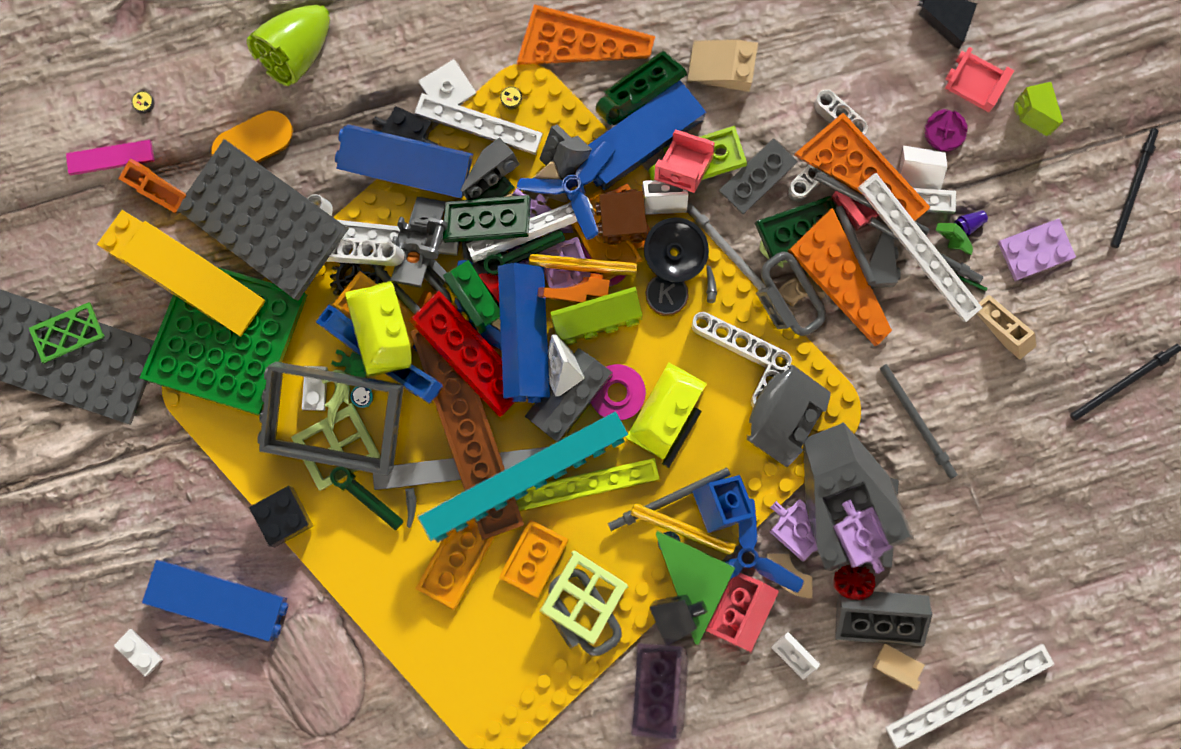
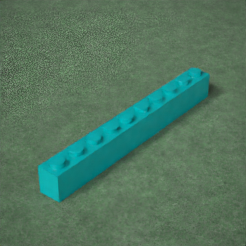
(522, 476)

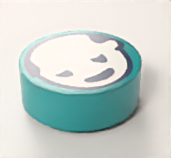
(362, 397)

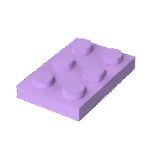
(1036, 249)

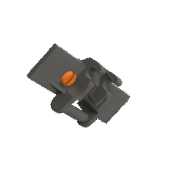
(424, 220)

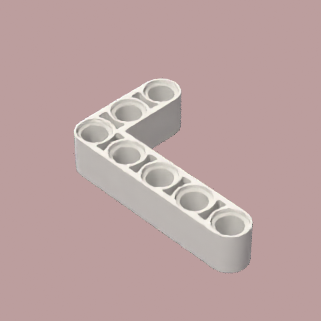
(829, 114)
(361, 247)
(748, 352)

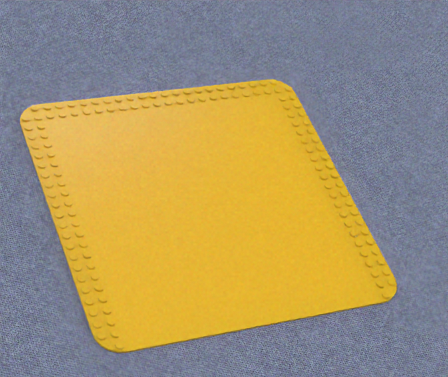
(497, 661)

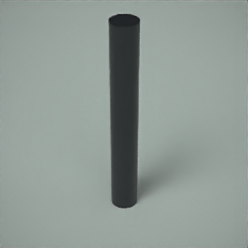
(681, 437)

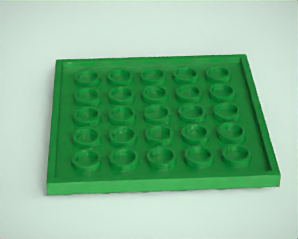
(215, 363)

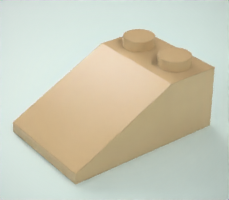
(723, 63)

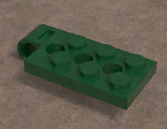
(615, 110)

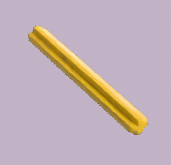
(585, 265)
(682, 529)

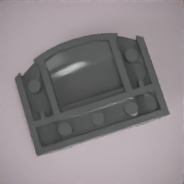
(787, 414)

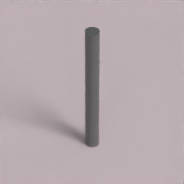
(855, 245)

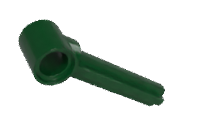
(525, 251)
(366, 498)

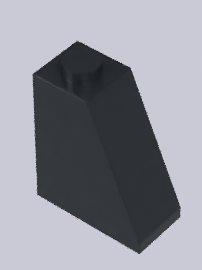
(949, 18)

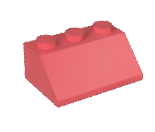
(742, 611)

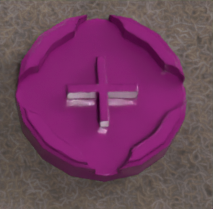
(945, 130)

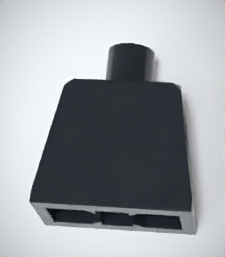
(677, 616)

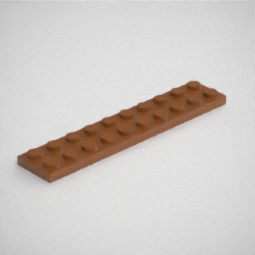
(467, 435)

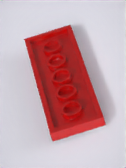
(463, 349)

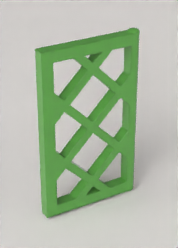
(50, 323)

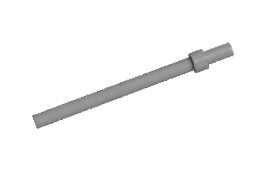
(703, 222)

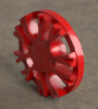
(854, 582)

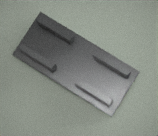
(758, 176)

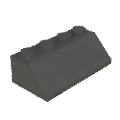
(560, 413)
(884, 618)

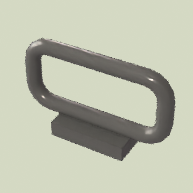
(433, 276)
(775, 304)
(573, 639)

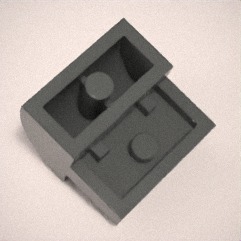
(564, 151)

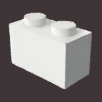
(663, 198)

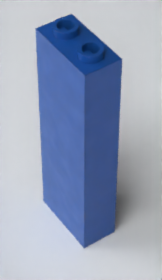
(647, 132)
(403, 160)
(523, 333)
(215, 600)

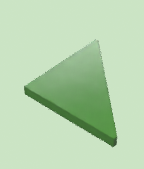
(696, 576)

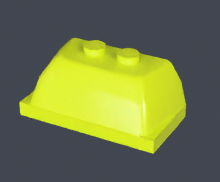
(379, 329)
(666, 411)

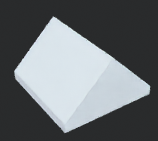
(923, 167)
(563, 367)

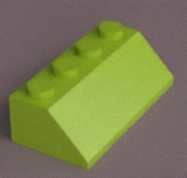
(597, 316)

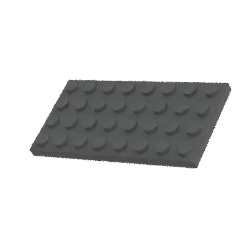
(262, 219)
(93, 377)

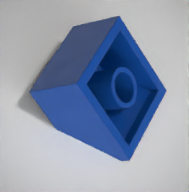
(723, 503)

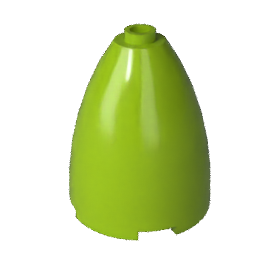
(290, 42)

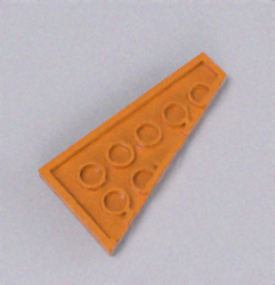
(567, 38)
(851, 159)
(834, 267)

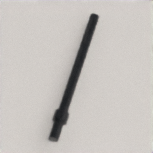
(1147, 150)
(1159, 360)

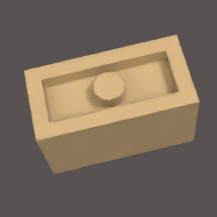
(899, 666)

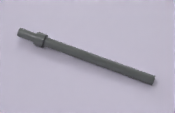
(851, 193)
(960, 268)
(941, 457)
(628, 519)

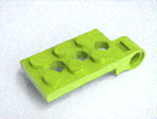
(731, 160)

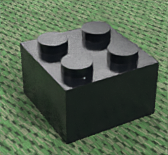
(281, 516)

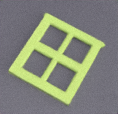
(323, 426)
(584, 597)

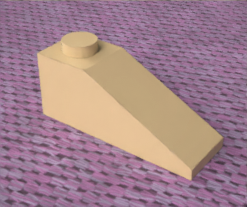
(1007, 328)

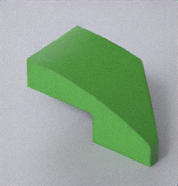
(956, 237)

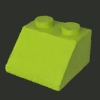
(1039, 108)

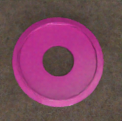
(635, 393)

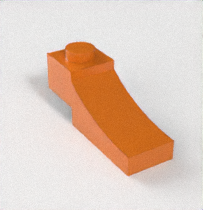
(152, 185)
(590, 286)

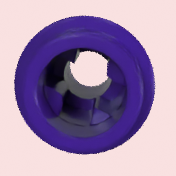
(971, 221)

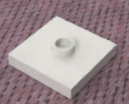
(448, 84)

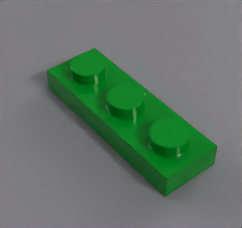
(476, 292)

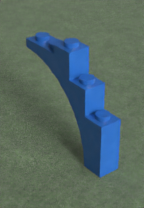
(412, 378)

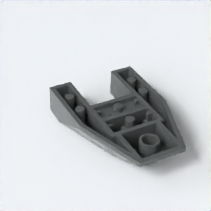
(840, 471)

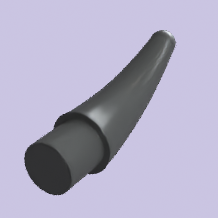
(711, 286)
(411, 505)

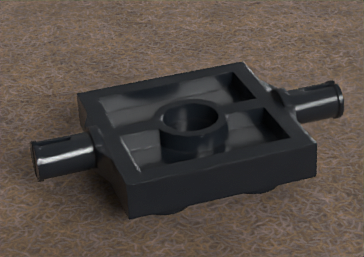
(405, 125)

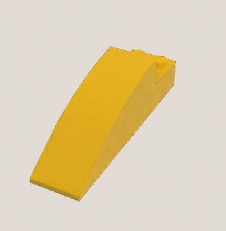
(181, 272)

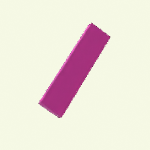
(109, 157)

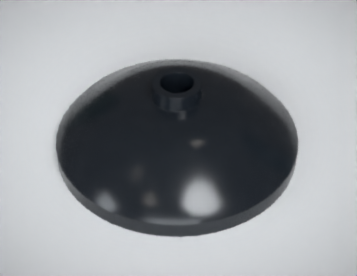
(686, 240)

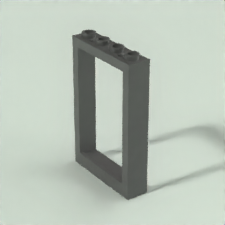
(270, 413)

